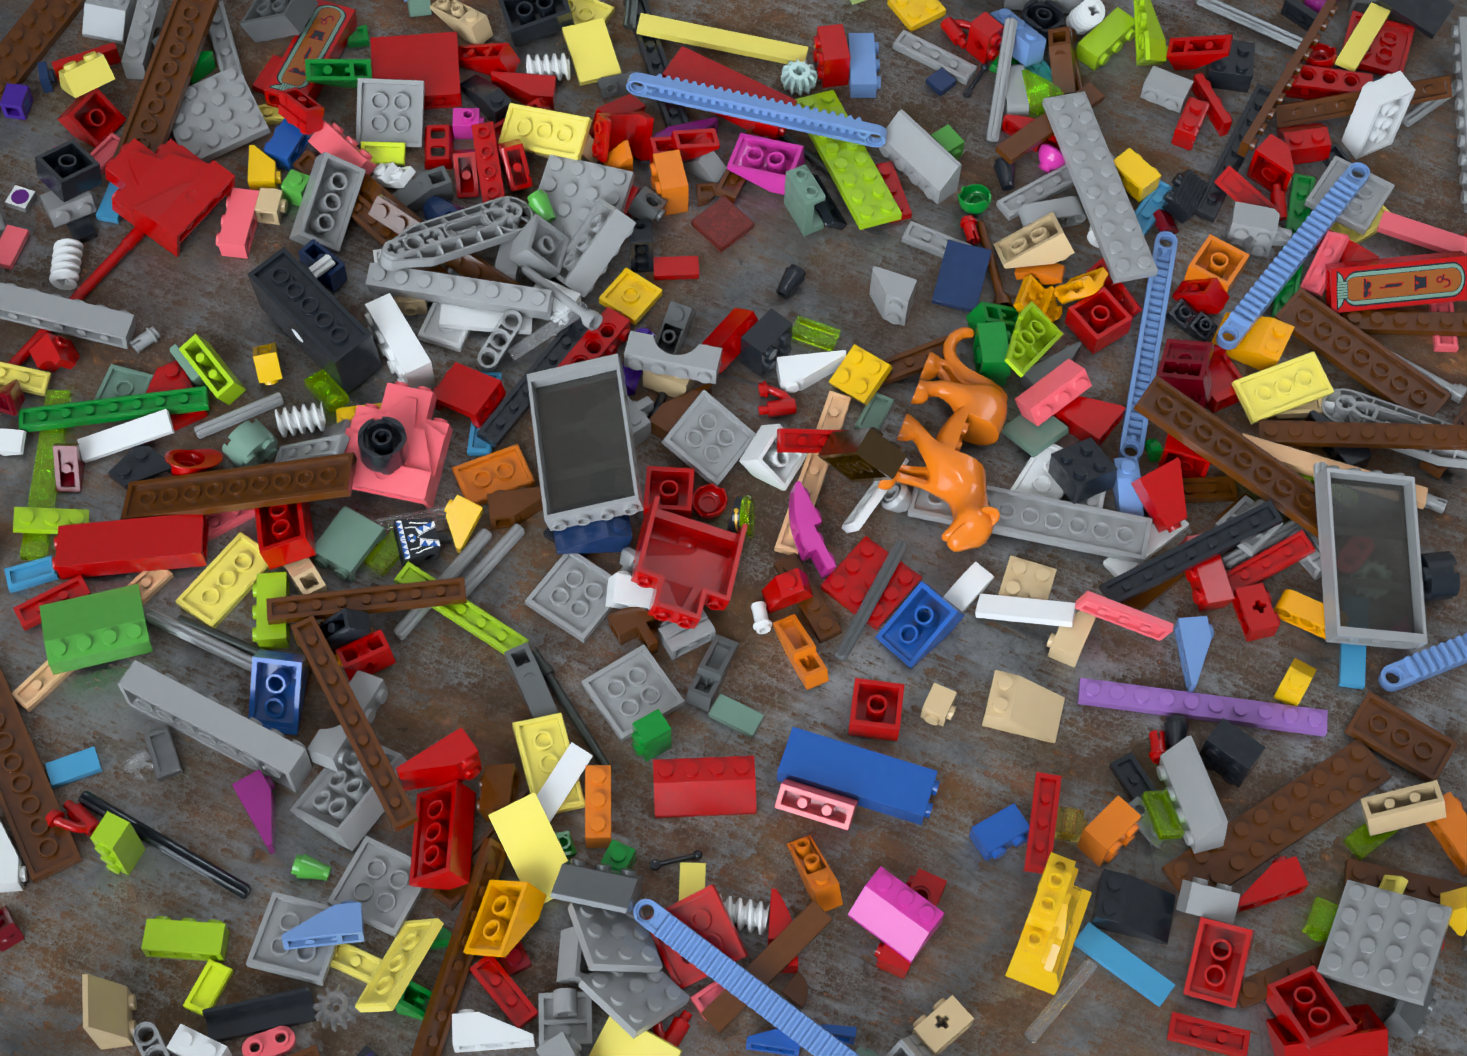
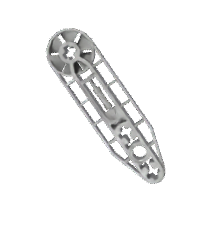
(456, 234)
(1354, 406)

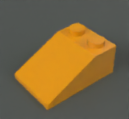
(1262, 344)
(504, 917)

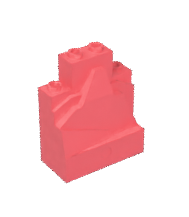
(426, 439)

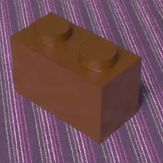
(498, 788)

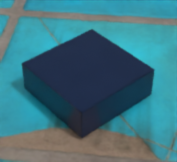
(940, 81)

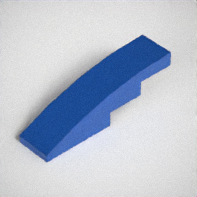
(779, 1043)

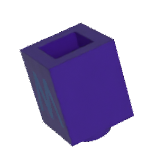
(16, 101)

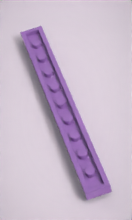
(1202, 707)

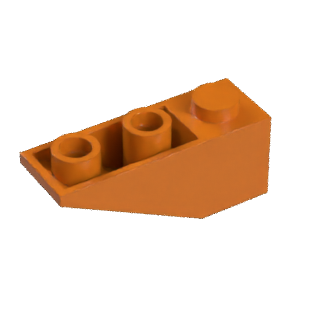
(815, 873)

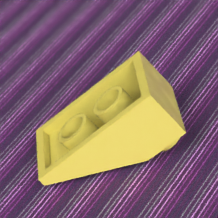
(85, 75)

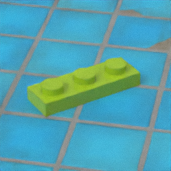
(46, 519)

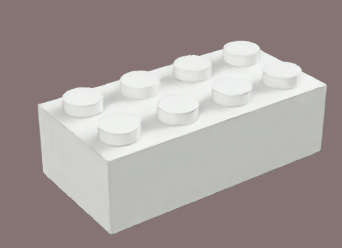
(1378, 114)
(398, 343)

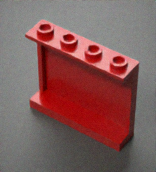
(421, 58)

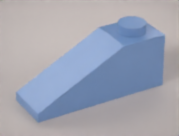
(1124, 494)
(1193, 640)
(333, 926)

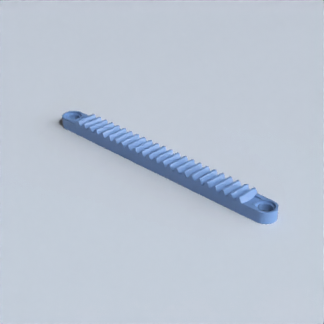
(756, 109)
(1292, 256)
(1148, 343)
(1425, 664)
(741, 982)

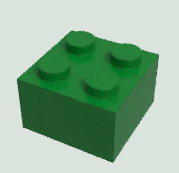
(990, 351)

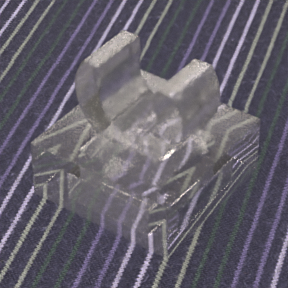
(136, 762)

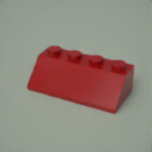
(704, 786)
(443, 837)
(1367, 1040)

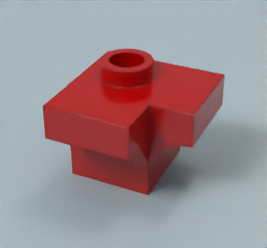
(54, 352)

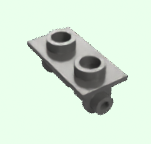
(615, 84)
(1146, 826)

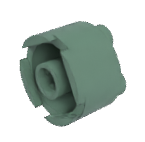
(250, 444)

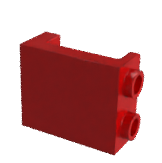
(617, 127)
(1222, 375)
(469, 393)

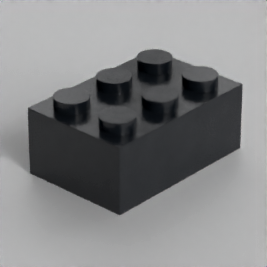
(535, 18)

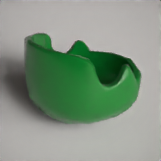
(974, 198)

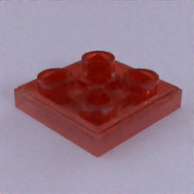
(722, 223)

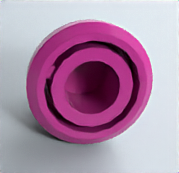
(1050, 158)

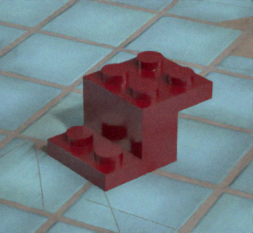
(1187, 368)

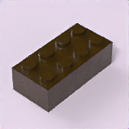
(863, 455)

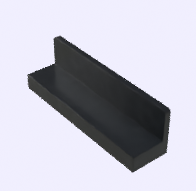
(260, 1014)

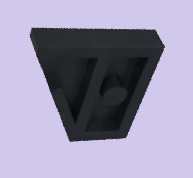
(139, 465)

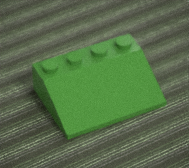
(95, 629)

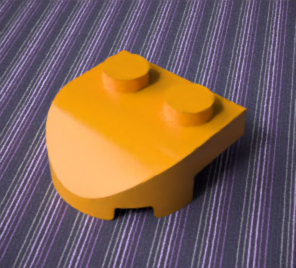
(1081, 286)
(1043, 298)

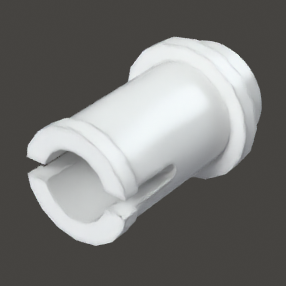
(762, 623)

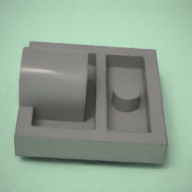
(1254, 544)
(566, 1012)

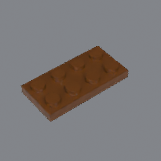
(1401, 737)

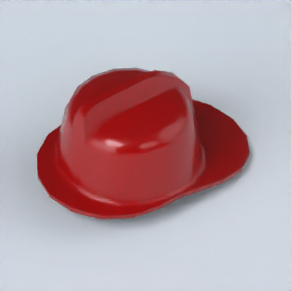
(192, 461)

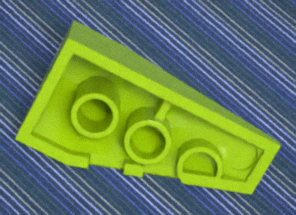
(1149, 38)
(1030, 339)

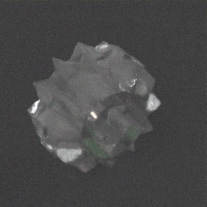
(326, 1012)

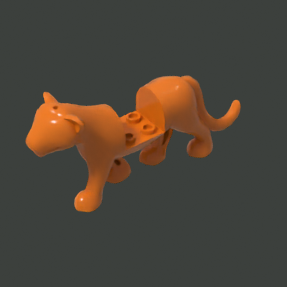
(950, 474)

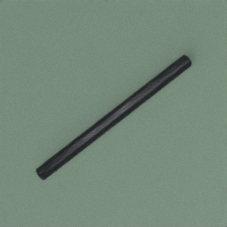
(170, 847)

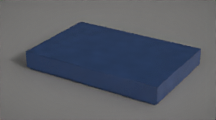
(961, 276)

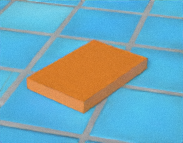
(493, 472)

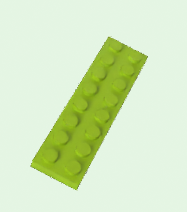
(852, 170)

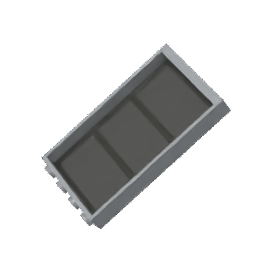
(584, 443)
(1371, 559)

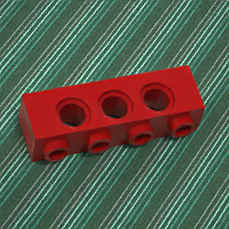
(1322, 82)
(488, 161)
(594, 341)
(932, 889)

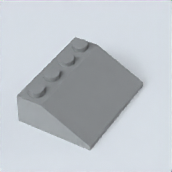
(343, 802)

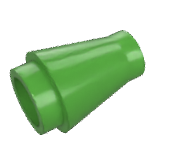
(541, 205)
(309, 868)

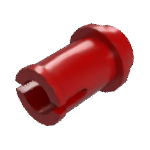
(968, 224)
(1157, 745)

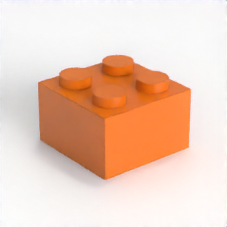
(670, 181)
(1218, 261)
(1109, 831)

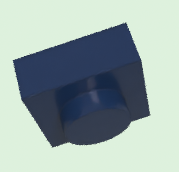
(46, 76)

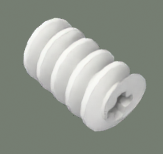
(1086, 16)
(549, 67)
(66, 264)
(300, 420)
(747, 914)

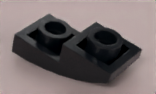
(1193, 323)

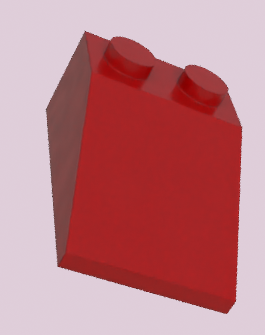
(441, 763)
(1219, 962)
(1309, 1008)

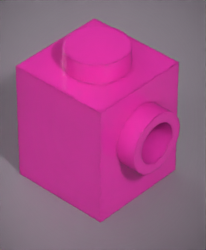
(462, 122)

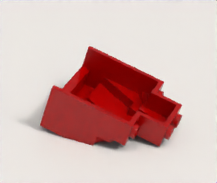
(166, 190)
(685, 565)

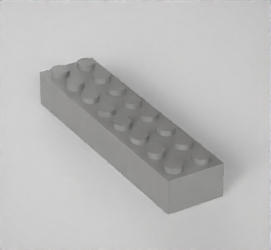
(216, 725)

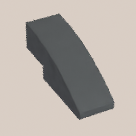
(711, 672)

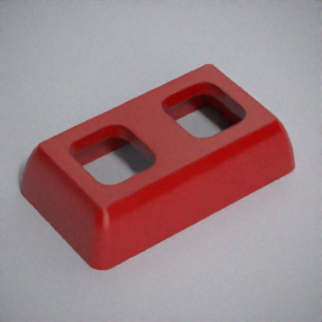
(447, 142)

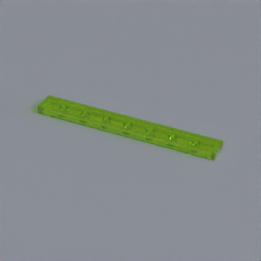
(43, 481)

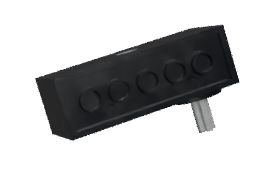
(315, 317)

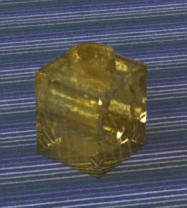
(1070, 824)

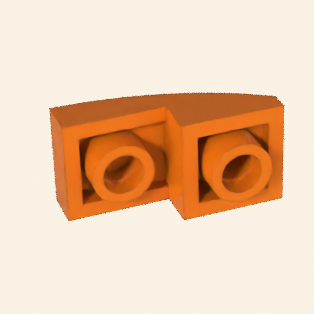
(1047, 274)

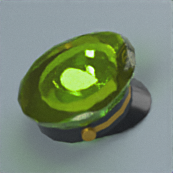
(742, 514)

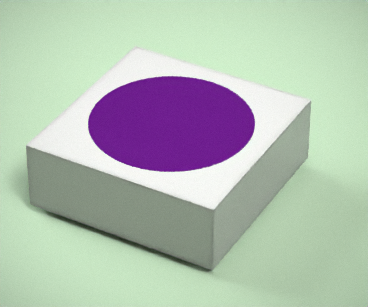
(21, 199)

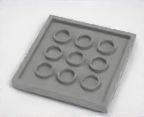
(218, 116)
(576, 188)
(1385, 942)

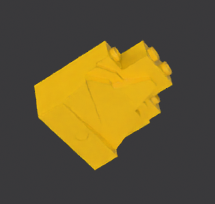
(1050, 927)

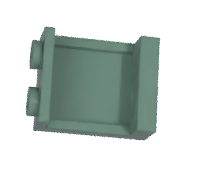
(800, 197)
(347, 543)

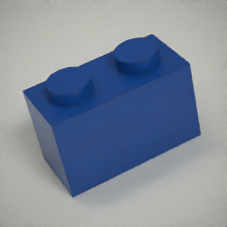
(286, 145)
(1000, 832)

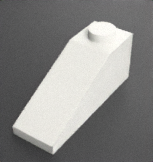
(804, 370)
(12, 869)
(481, 1032)

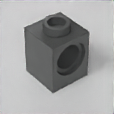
(648, 206)

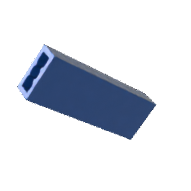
(860, 774)

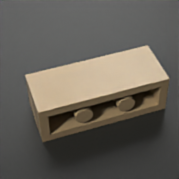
(1403, 808)

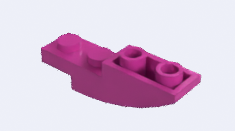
(804, 524)

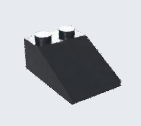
(1132, 907)

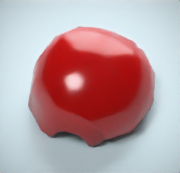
(1322, 56)
(709, 501)

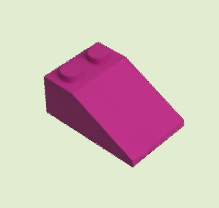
(765, 161)

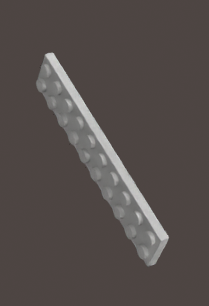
(1099, 187)
(1052, 522)

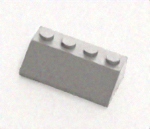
(921, 158)
(327, 202)
(594, 246)
(1193, 796)

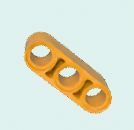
(1301, 612)

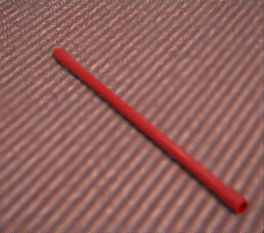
(86, 287)

